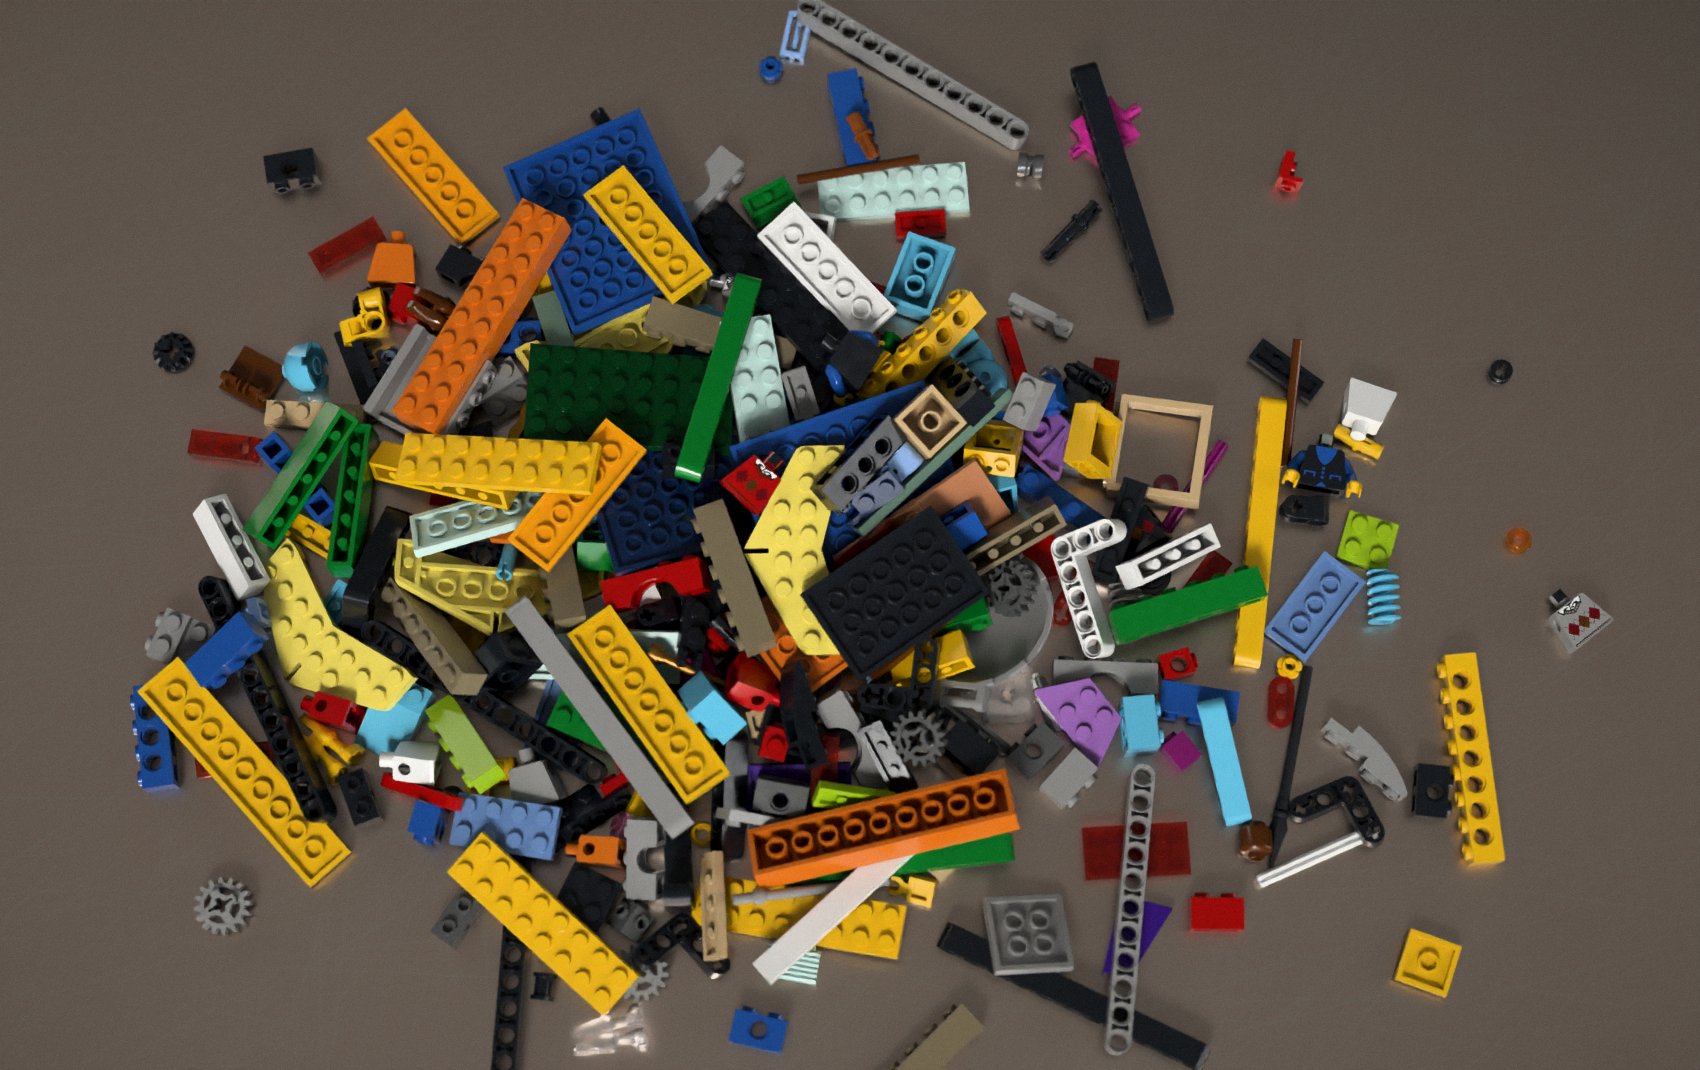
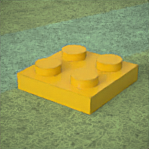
(1427, 963)

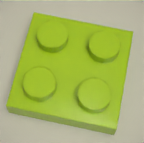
(1366, 541)

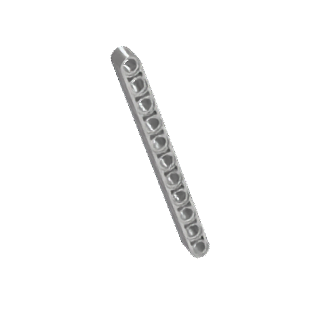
(916, 82)
(599, 717)
(1125, 920)

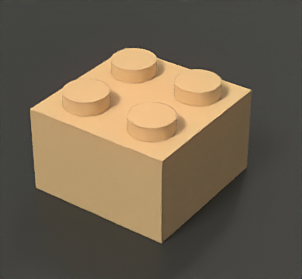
(929, 421)

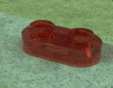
(1280, 702)

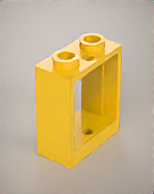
(998, 435)
(1081, 436)

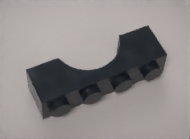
(460, 267)

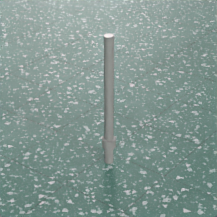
(760, 896)

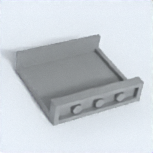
(401, 372)

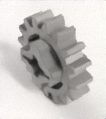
(217, 896)
(650, 978)

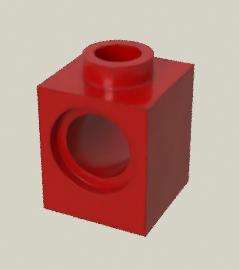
(1169, 673)

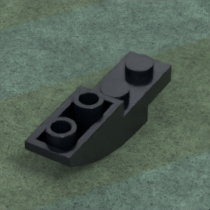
(796, 706)

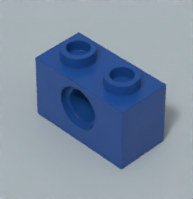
(742, 1030)

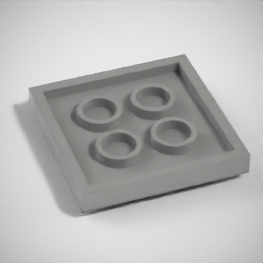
(1027, 934)

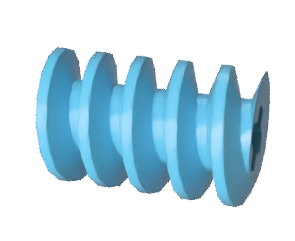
(1382, 597)

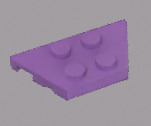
(1048, 444)
(1082, 714)

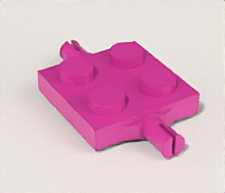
(1126, 129)

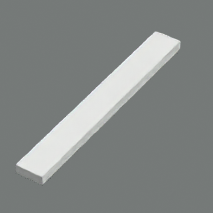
(824, 917)

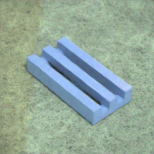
(793, 54)

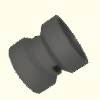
(1024, 163)

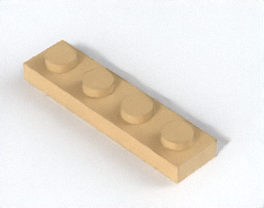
(302, 414)
(713, 906)

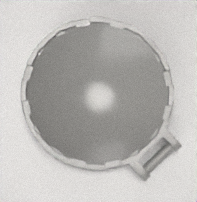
(1003, 647)

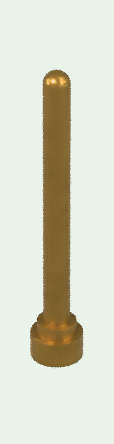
(658, 655)

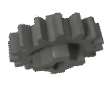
(1011, 588)
(908, 733)

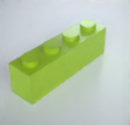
(465, 744)

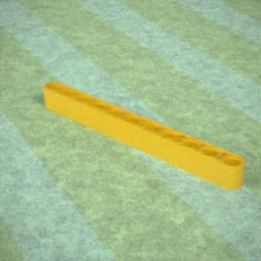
(1261, 525)

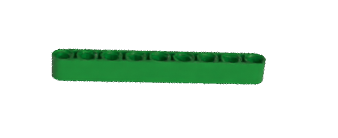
(718, 378)
(978, 852)

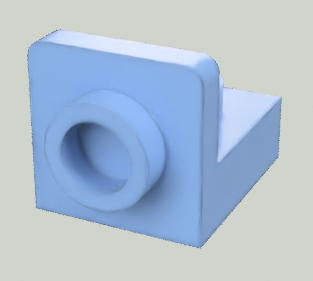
(259, 610)

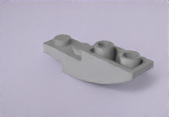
(1376, 764)

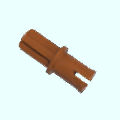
(863, 136)

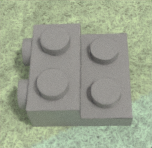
(506, 394)
(177, 637)

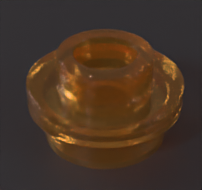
(1524, 535)

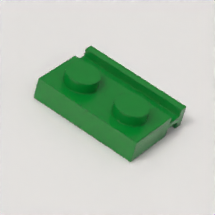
(768, 202)

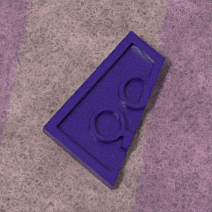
(1152, 920)

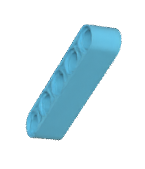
(1224, 761)

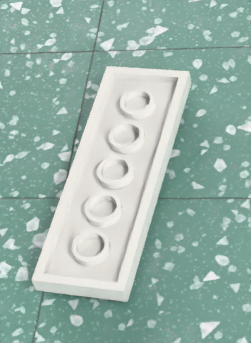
(825, 271)

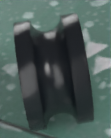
(1499, 379)

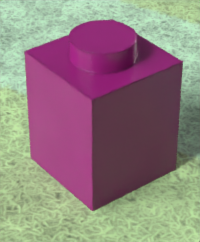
(1180, 751)

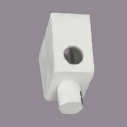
(1365, 407)
(414, 761)

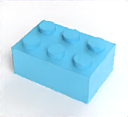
(919, 276)

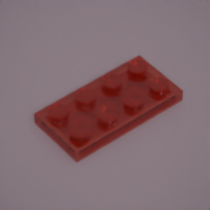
(1166, 855)

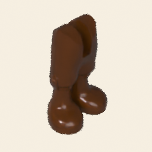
(435, 308)

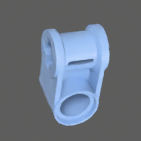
(903, 461)

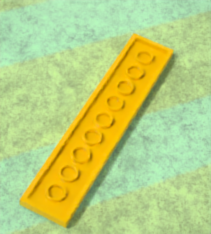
(242, 771)

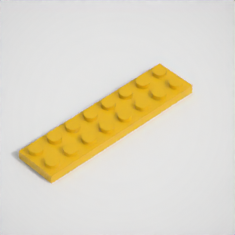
(499, 463)
(648, 704)
(543, 923)
(869, 929)

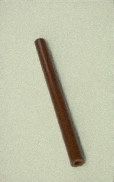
(858, 169)
(1291, 400)

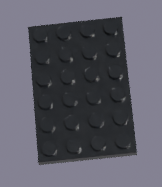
(895, 593)

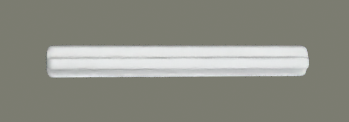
(1311, 858)

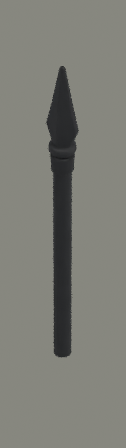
(1279, 822)

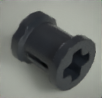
(543, 986)

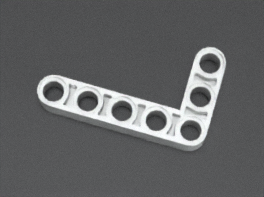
(1085, 582)

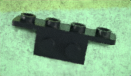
(360, 368)
(587, 810)

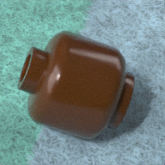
(1255, 840)

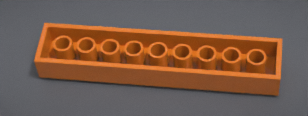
(483, 316)
(882, 830)

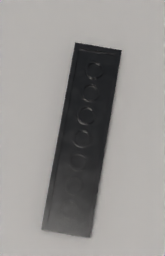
(791, 306)

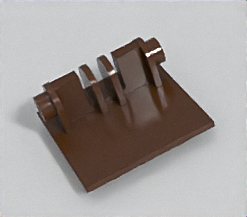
(252, 378)

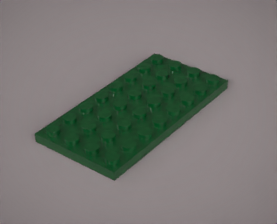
(637, 391)

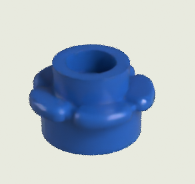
(767, 73)

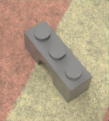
(642, 880)

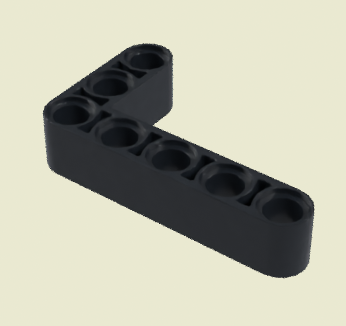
(372, 569)
(679, 885)

